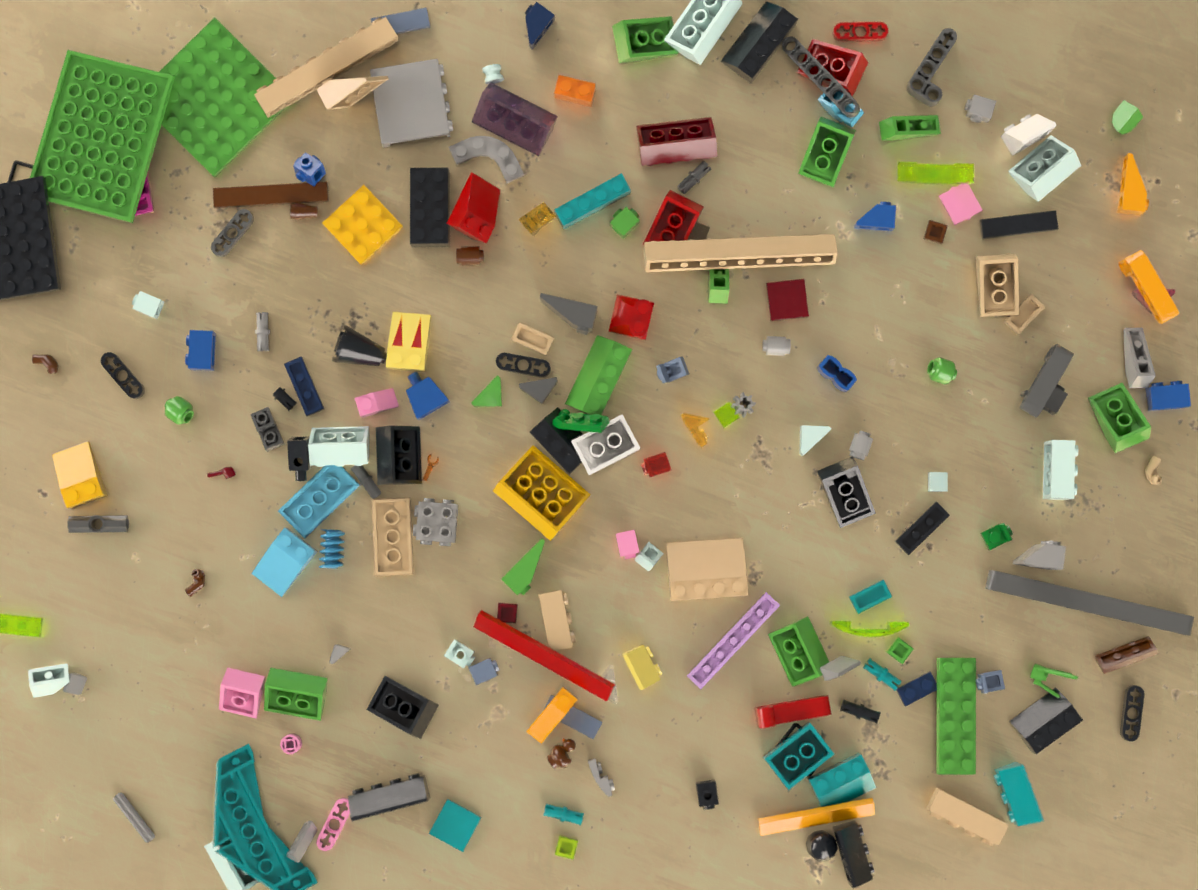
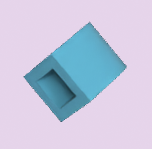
(833, 110)

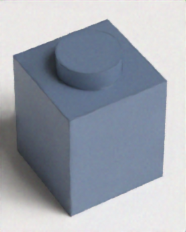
(484, 671)

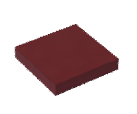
(787, 300)

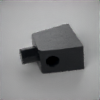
(298, 449)

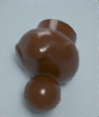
(559, 755)

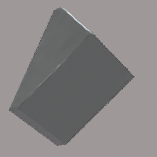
(539, 389)

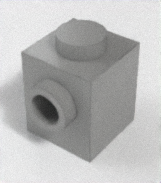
(980, 109)

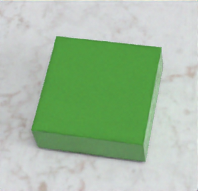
(900, 650)

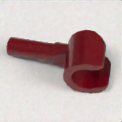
(227, 471)

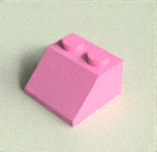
(241, 692)

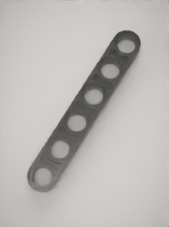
(820, 77)

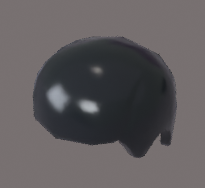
(821, 845)

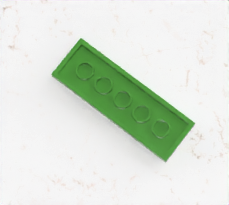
(956, 716)

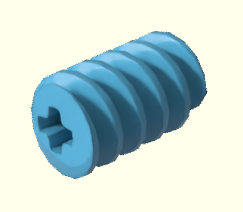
(331, 548)

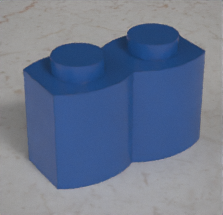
(841, 377)

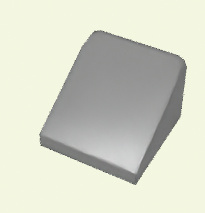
(338, 652)
(76, 684)

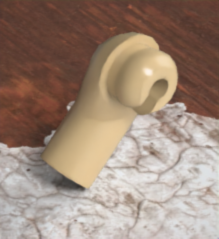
(1151, 472)

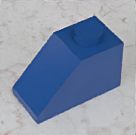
(878, 218)

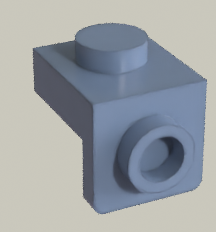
(672, 370)
(990, 681)

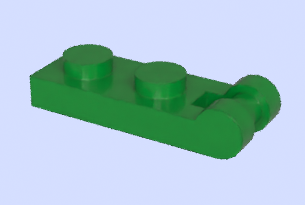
(580, 421)

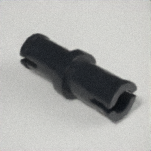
(860, 711)

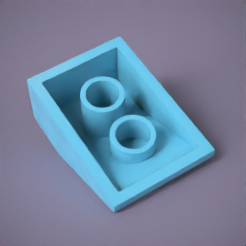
(284, 561)

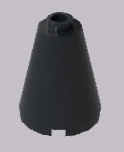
(358, 349)

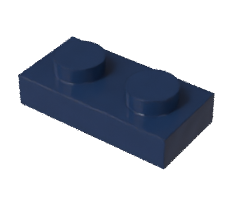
(917, 688)

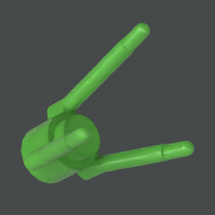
(1040, 673)

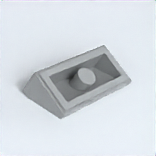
(838, 667)
(302, 841)

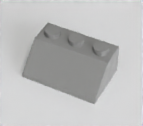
(1046, 555)

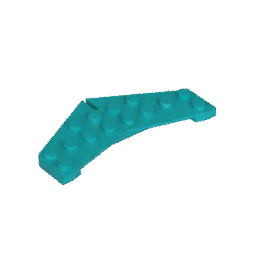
(242, 821)

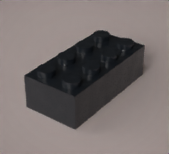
(429, 207)

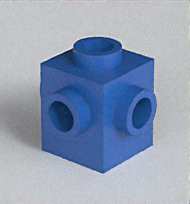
(309, 169)

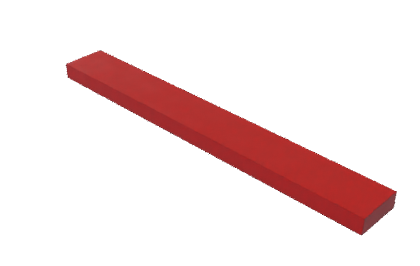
(544, 655)

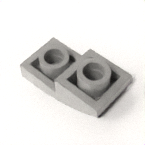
(604, 783)

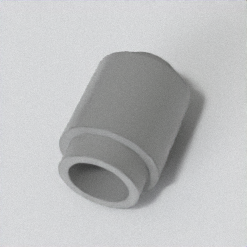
(776, 345)
(860, 445)

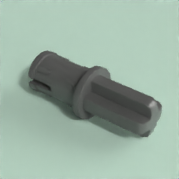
(694, 177)
(366, 480)

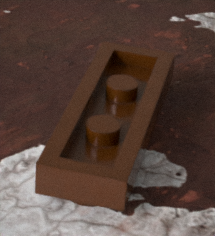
(1126, 655)

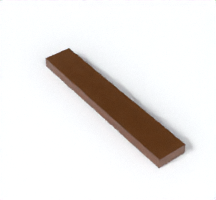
(270, 194)

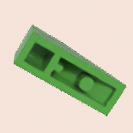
(909, 127)
(718, 286)
(522, 573)

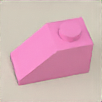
(376, 402)

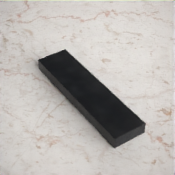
(1019, 224)

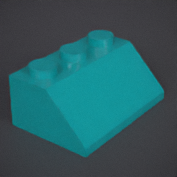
(842, 781)
(1018, 794)

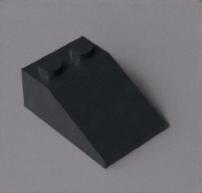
(846, 492)
(402, 707)

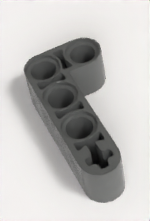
(933, 63)
(1048, 377)

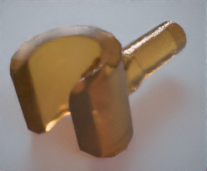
(430, 466)

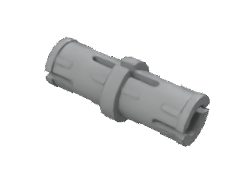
(262, 332)

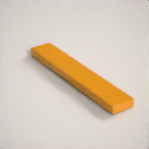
(816, 816)

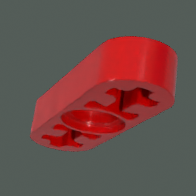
(874, 35)

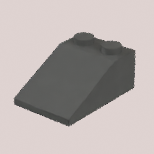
(576, 314)

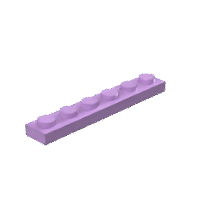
(733, 640)

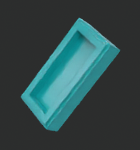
(870, 596)

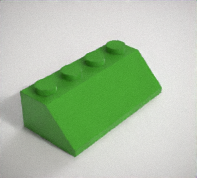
(598, 376)

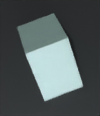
(810, 436)

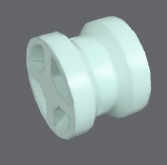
(493, 73)

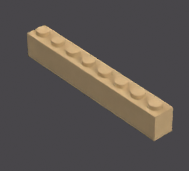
(328, 65)

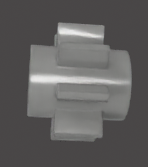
(746, 401)

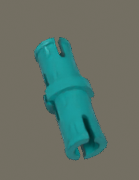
(882, 674)
(563, 814)

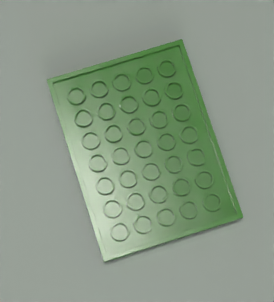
(101, 134)

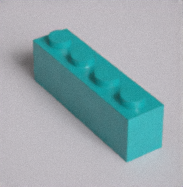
(592, 201)

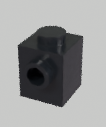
(707, 794)

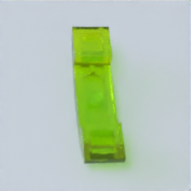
(935, 173)
(892, 627)

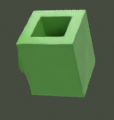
(624, 221)

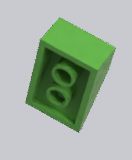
(643, 39)
(827, 151)
(1120, 418)

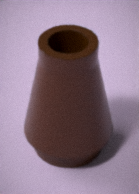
(302, 211)

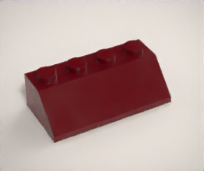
(677, 141)

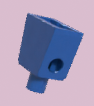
(424, 396)

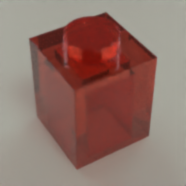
(656, 465)

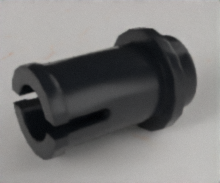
(284, 398)

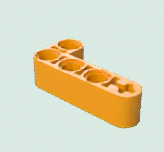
(1149, 285)

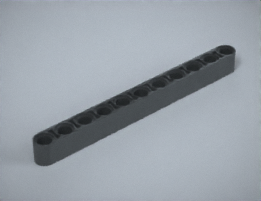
(1089, 602)

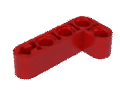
(792, 711)

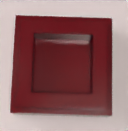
(507, 612)

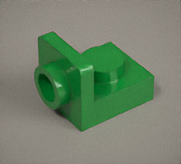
(997, 535)

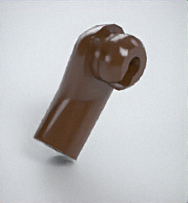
(47, 360)
(198, 582)

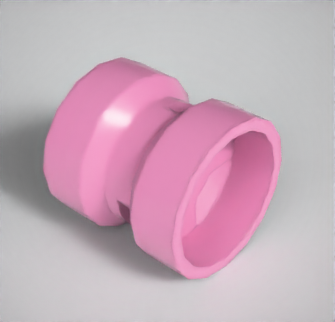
(289, 741)

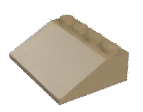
(707, 569)

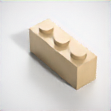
(557, 620)

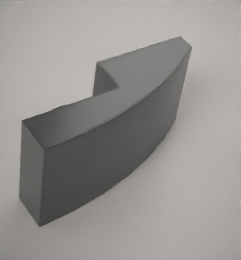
(267, 429)

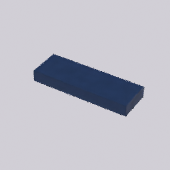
(304, 386)

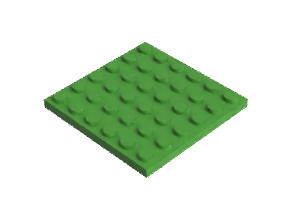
(214, 99)

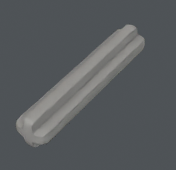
(134, 818)

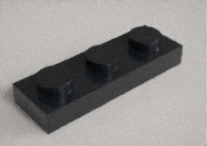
(922, 528)

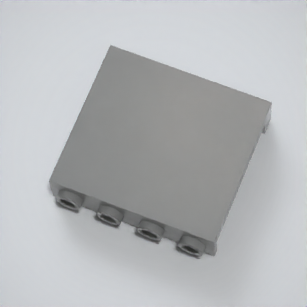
(411, 102)

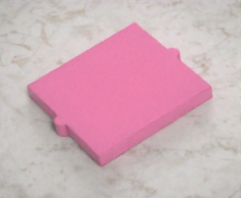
(960, 203)

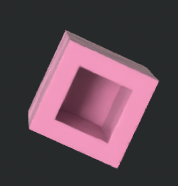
(627, 544)

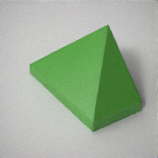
(490, 395)

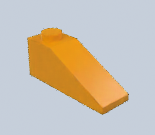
(1132, 190)
(552, 714)

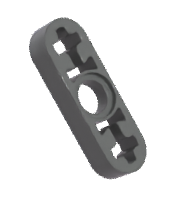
(220, 241)

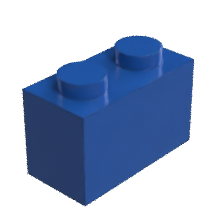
(201, 350)
(1168, 396)

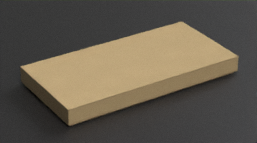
(392, 536)

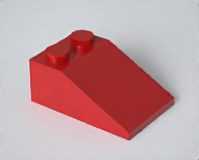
(842, 63)
(476, 209)
(674, 219)

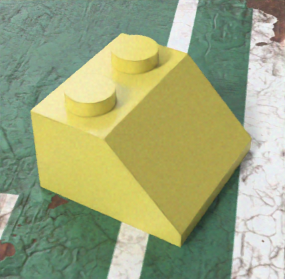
(642, 667)

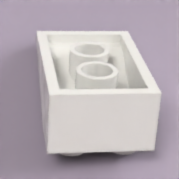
(1027, 132)
(606, 448)

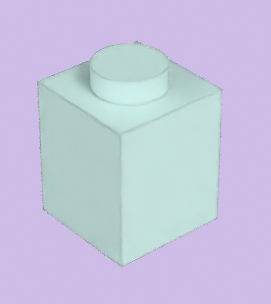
(147, 304)

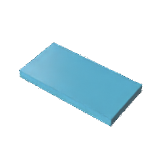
(318, 498)

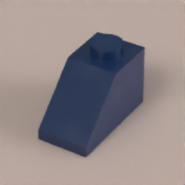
(537, 22)

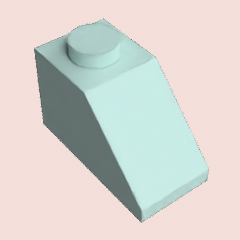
(48, 679)

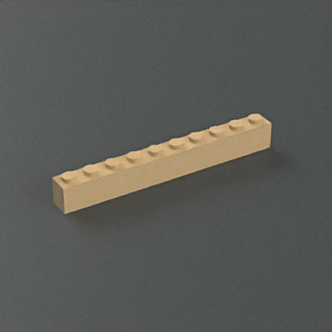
(740, 253)

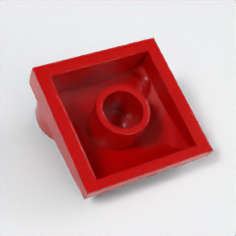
(631, 317)

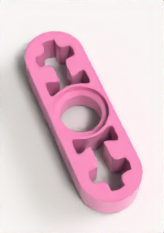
(323, 834)

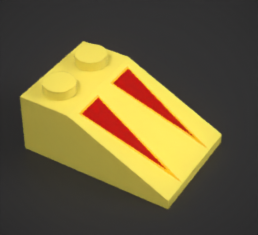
(408, 342)

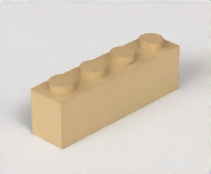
(965, 815)

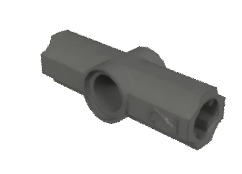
(85, 524)

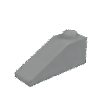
(1138, 362)

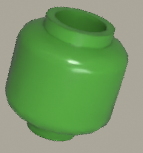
(941, 370)
(178, 410)

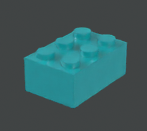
(798, 755)

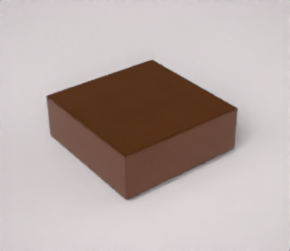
(935, 232)

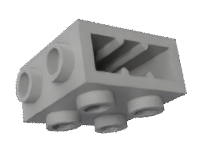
(436, 522)

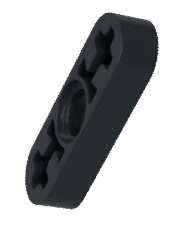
(117, 361)
(527, 372)
(1138, 699)

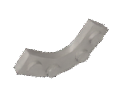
(491, 148)

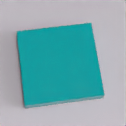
(455, 825)

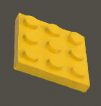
(362, 224)

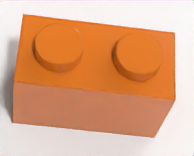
(575, 90)

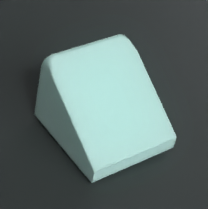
(937, 481)
(648, 556)

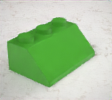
(799, 651)
(295, 694)

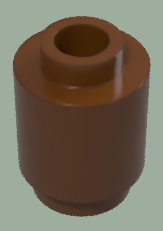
(469, 255)

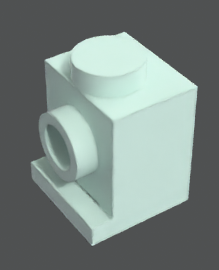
(454, 648)

